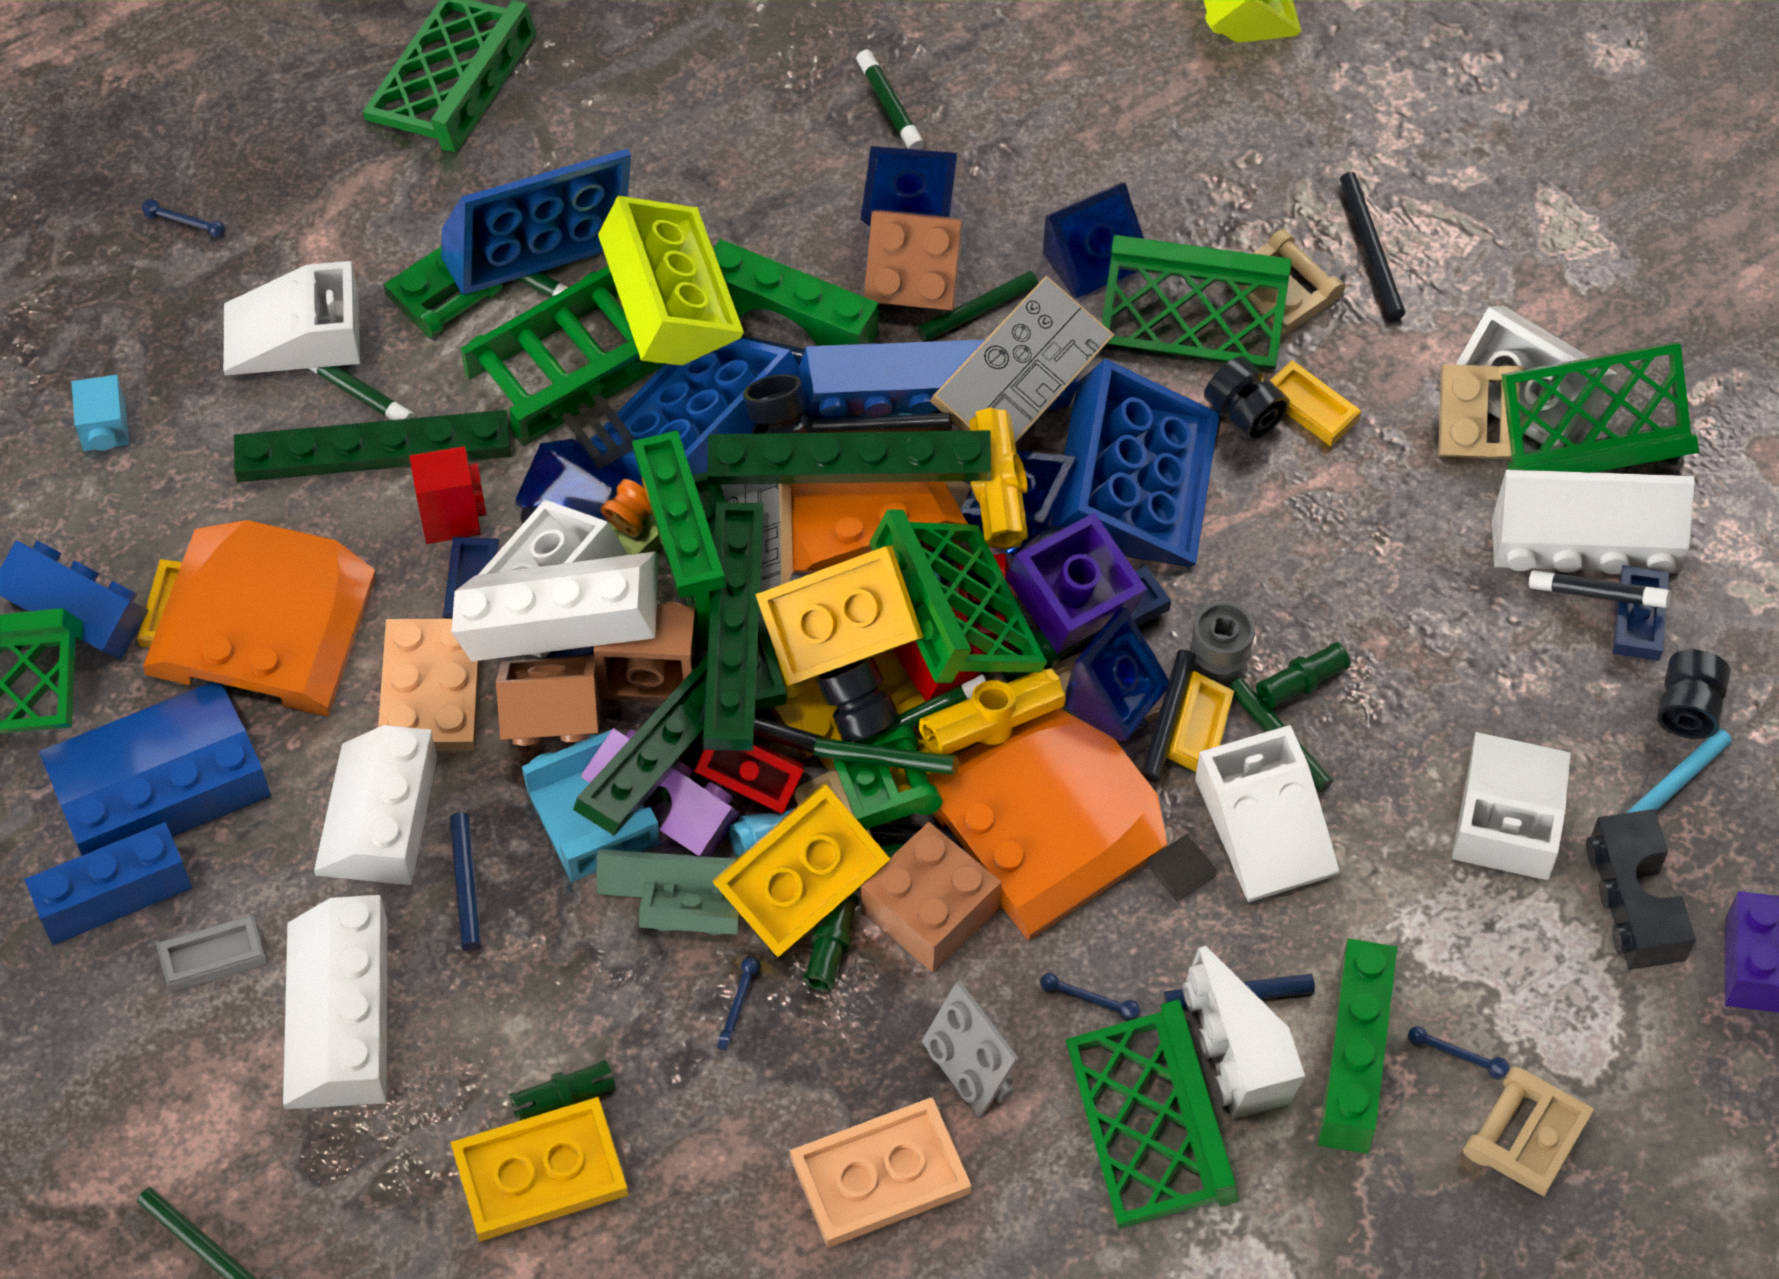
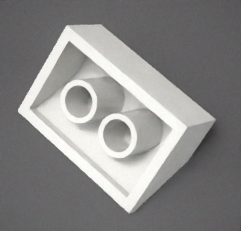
(1512, 340)
(556, 537)
(378, 806)

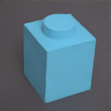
(100, 413)

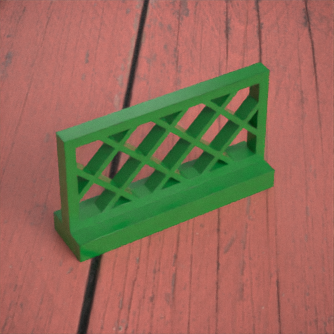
(479, 76)
(1203, 264)
(1611, 451)
(680, 523)
(36, 632)
(945, 635)
(1194, 1106)

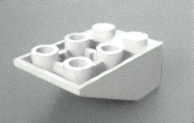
(295, 322)
(1512, 806)
(1267, 813)
(1243, 1037)

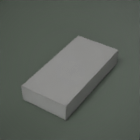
(211, 954)

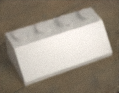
(1592, 521)
(557, 607)
(336, 1005)

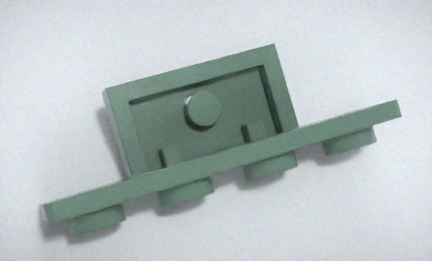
(673, 889)

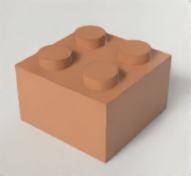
(913, 259)
(654, 666)
(548, 699)
(930, 897)

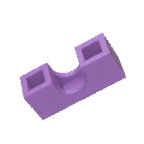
(697, 814)

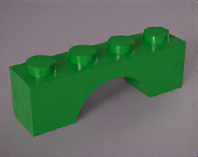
(820, 308)
(1358, 1046)

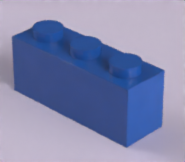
(39, 582)
(108, 883)

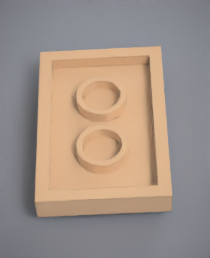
(429, 682)
(880, 1172)

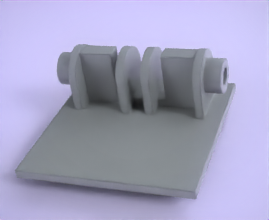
(971, 1051)

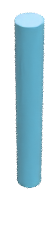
(1683, 772)

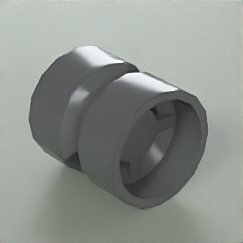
(1222, 641)

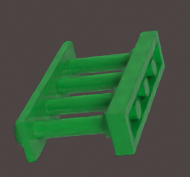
(604, 374)

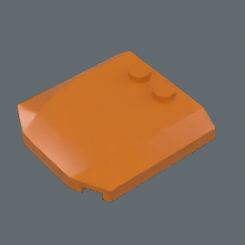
(840, 518)
(263, 613)
(1051, 816)

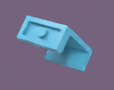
(553, 787)

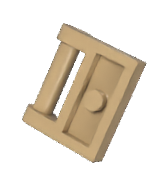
(1299, 304)
(1465, 412)
(1543, 1140)

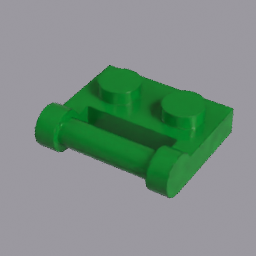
(427, 285)
(873, 791)

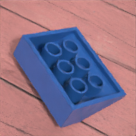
(532, 222)
(699, 400)
(1139, 464)
(157, 766)

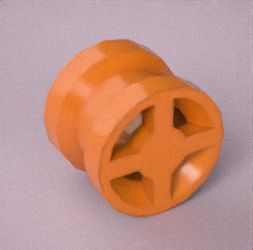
(628, 508)

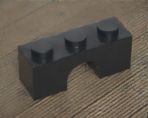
(1645, 926)

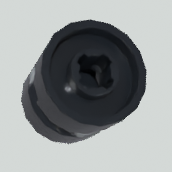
(1252, 404)
(777, 405)
(1694, 694)
(859, 703)

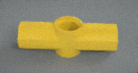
(1002, 496)
(992, 712)

